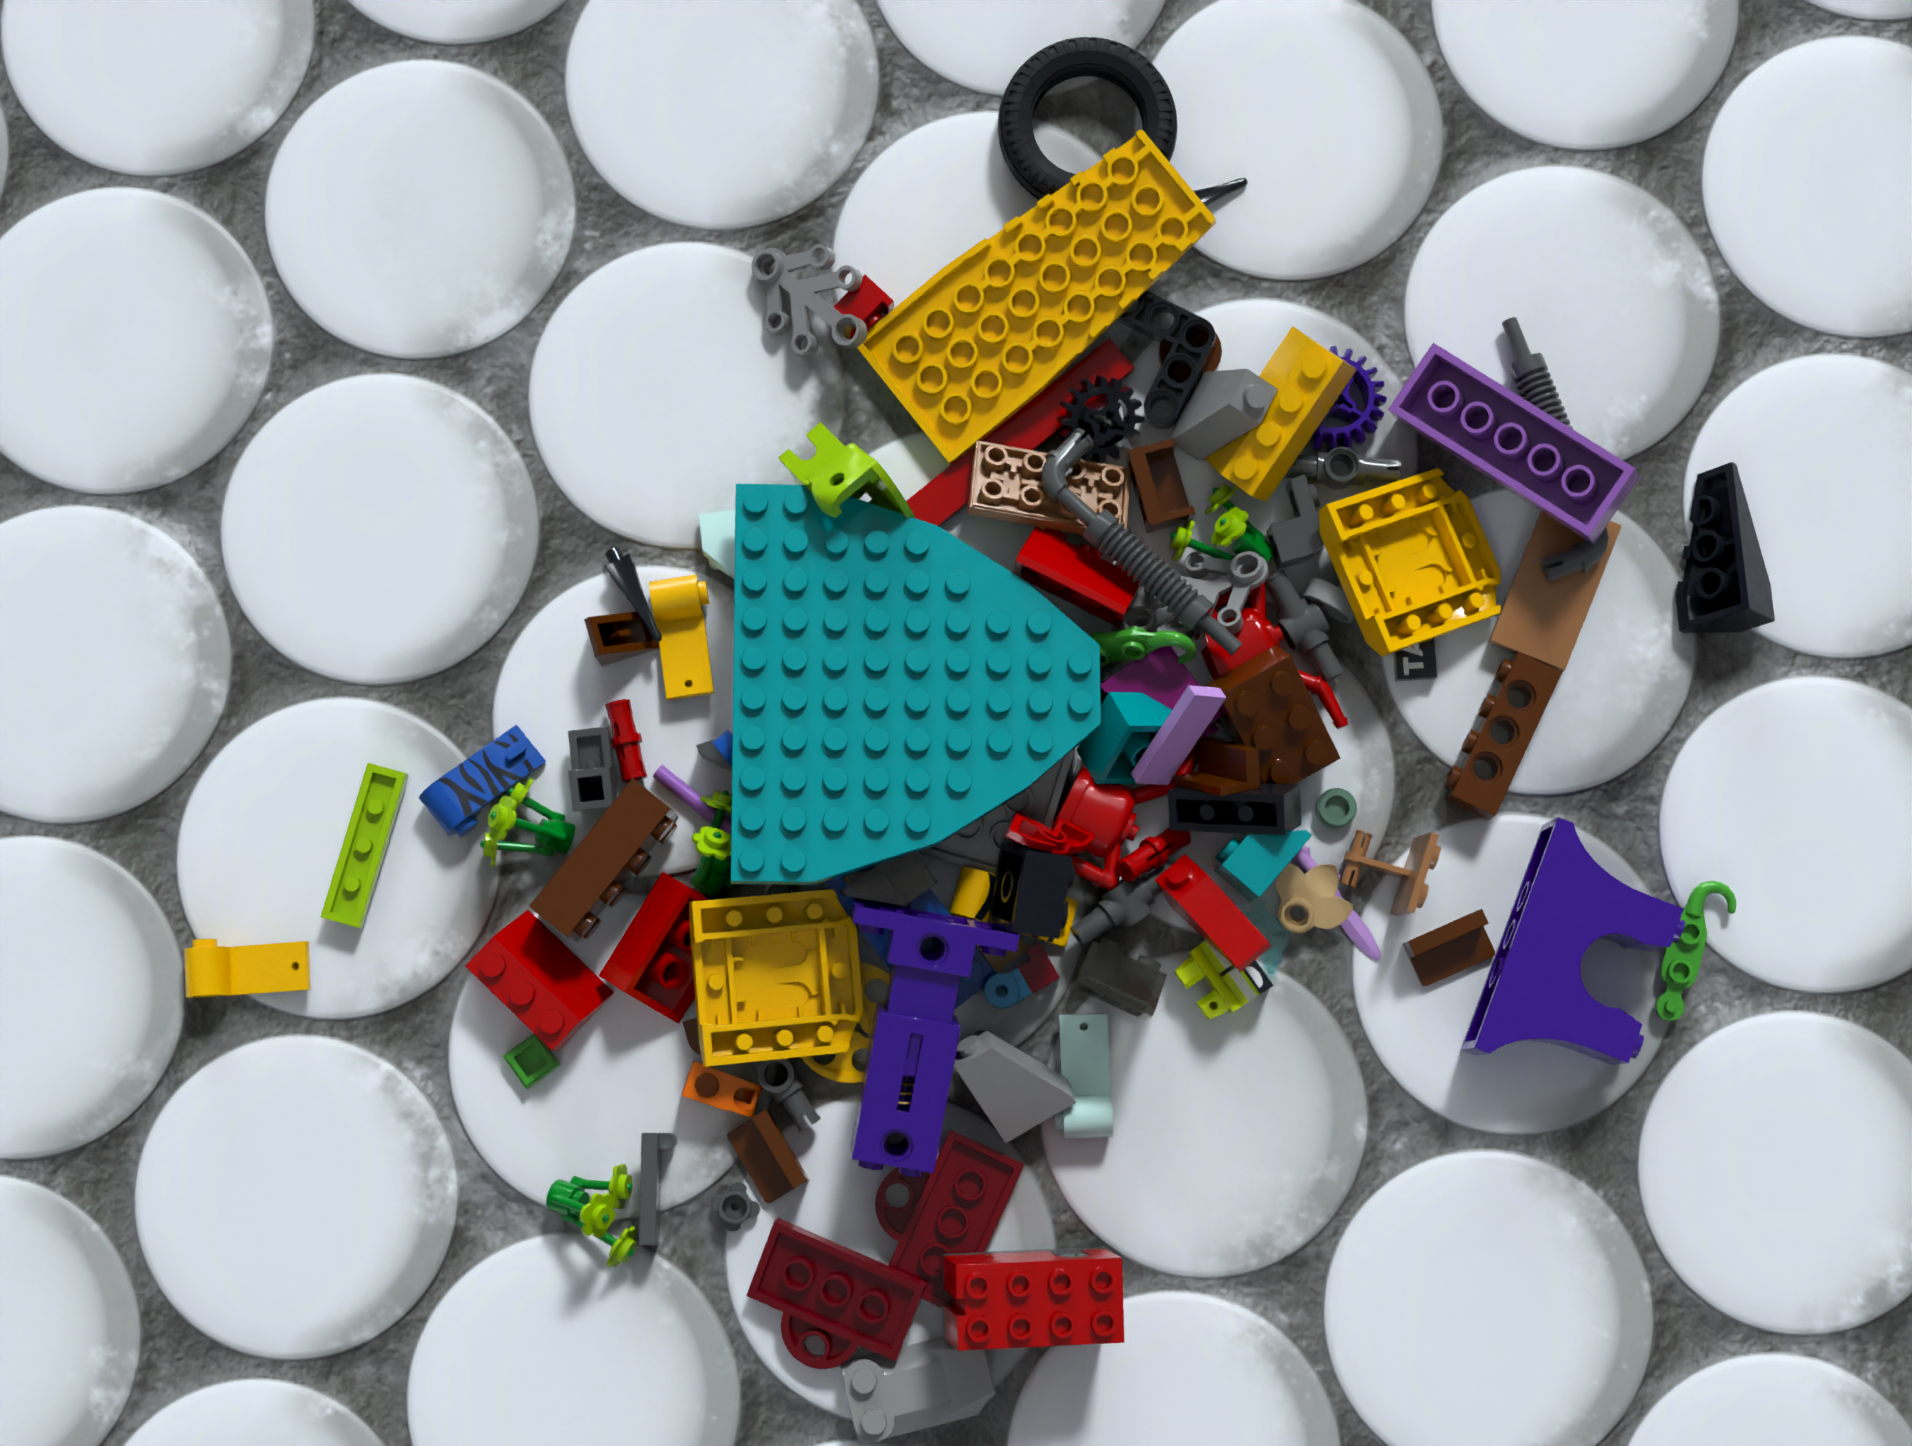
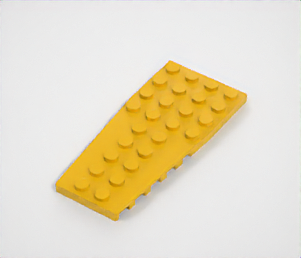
(1034, 295)

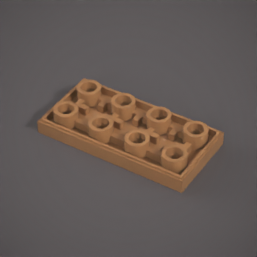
(1010, 488)
(1545, 616)

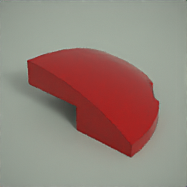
(1062, 839)

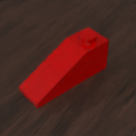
(1211, 913)

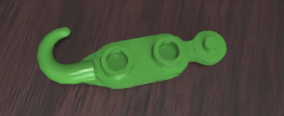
(1137, 642)
(1682, 960)

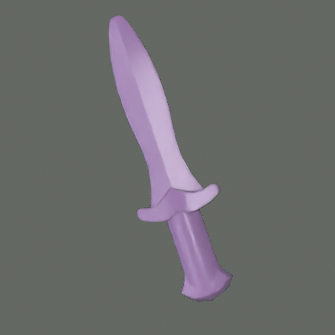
(1353, 925)

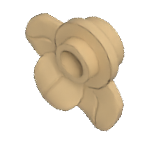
(1313, 892)

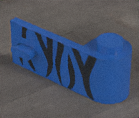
(480, 779)

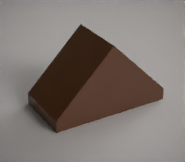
(619, 637)

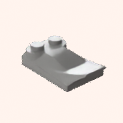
(918, 1391)

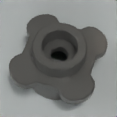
(724, 1203)

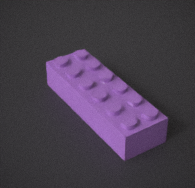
(1514, 443)

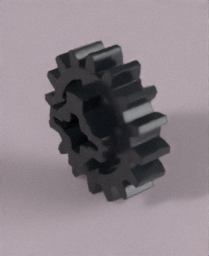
(1105, 404)

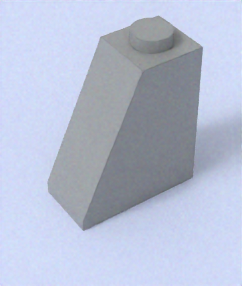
(1221, 410)
(1010, 1084)

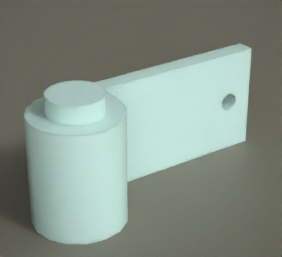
(1086, 1066)

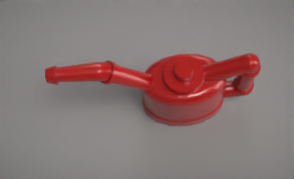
(1258, 637)
(1109, 816)

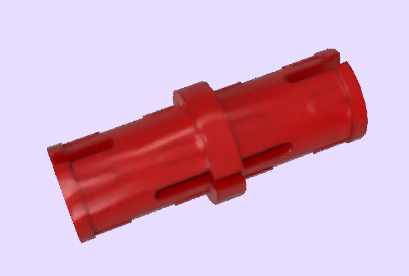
(626, 740)
(1152, 853)

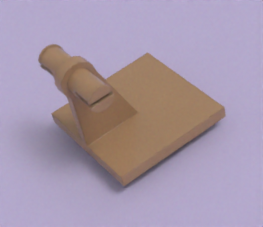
(1411, 889)

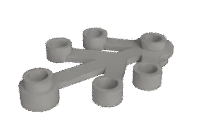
(804, 296)
(1233, 579)

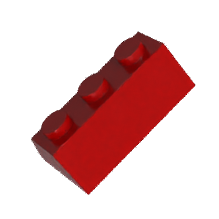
(1076, 575)
(656, 953)
(540, 980)

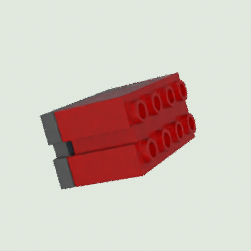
(1032, 1298)

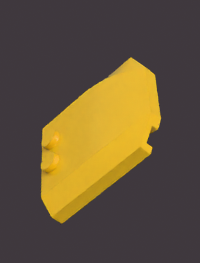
(1411, 561)
(774, 976)

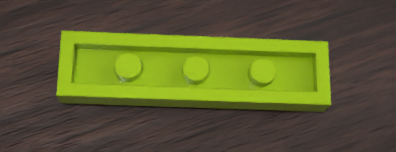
(364, 845)

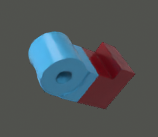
(1009, 989)

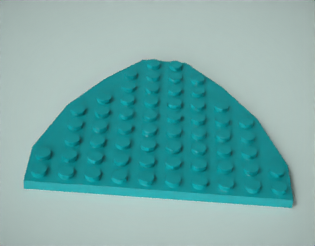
(884, 686)

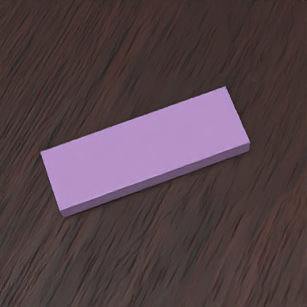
(1178, 735)

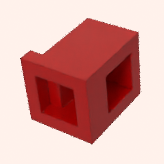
(865, 303)

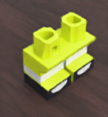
(1229, 990)

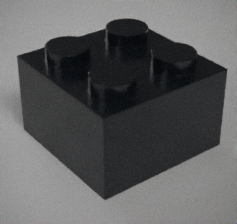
(1031, 890)

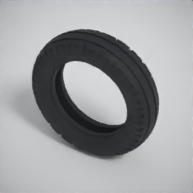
(1069, 60)

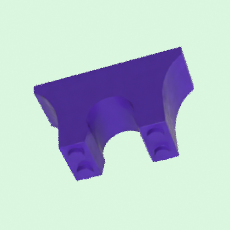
(1536, 974)

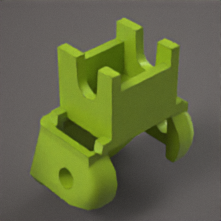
(843, 472)

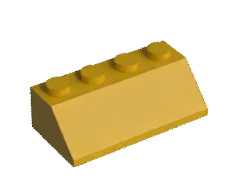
(1307, 385)

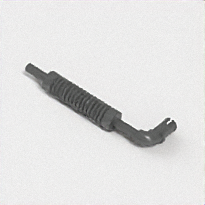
(1539, 390)
(1126, 550)

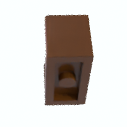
(1158, 485)

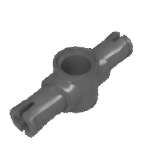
(1360, 468)
(1303, 626)
(1120, 907)
(788, 1094)

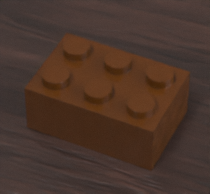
(1275, 713)

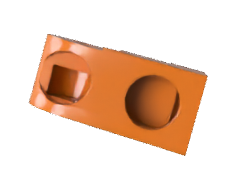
(721, 1090)

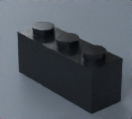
(1264, 811)

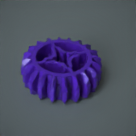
(1347, 409)

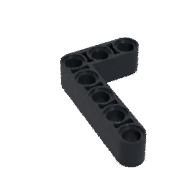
(1180, 353)

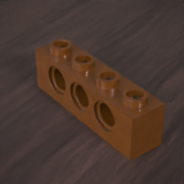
(1537, 685)

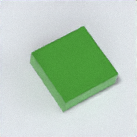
(531, 1061)

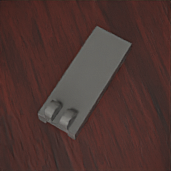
(651, 1184)

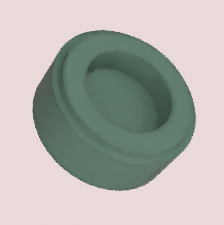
(1336, 808)

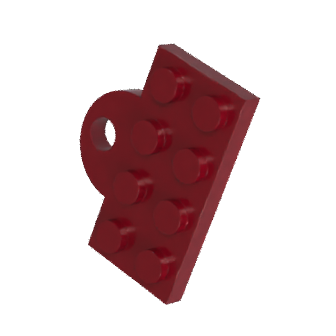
(947, 1209)
(833, 1296)

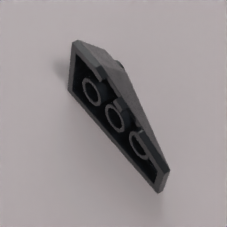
(1724, 569)

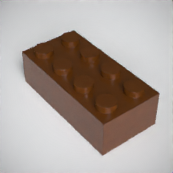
(605, 861)

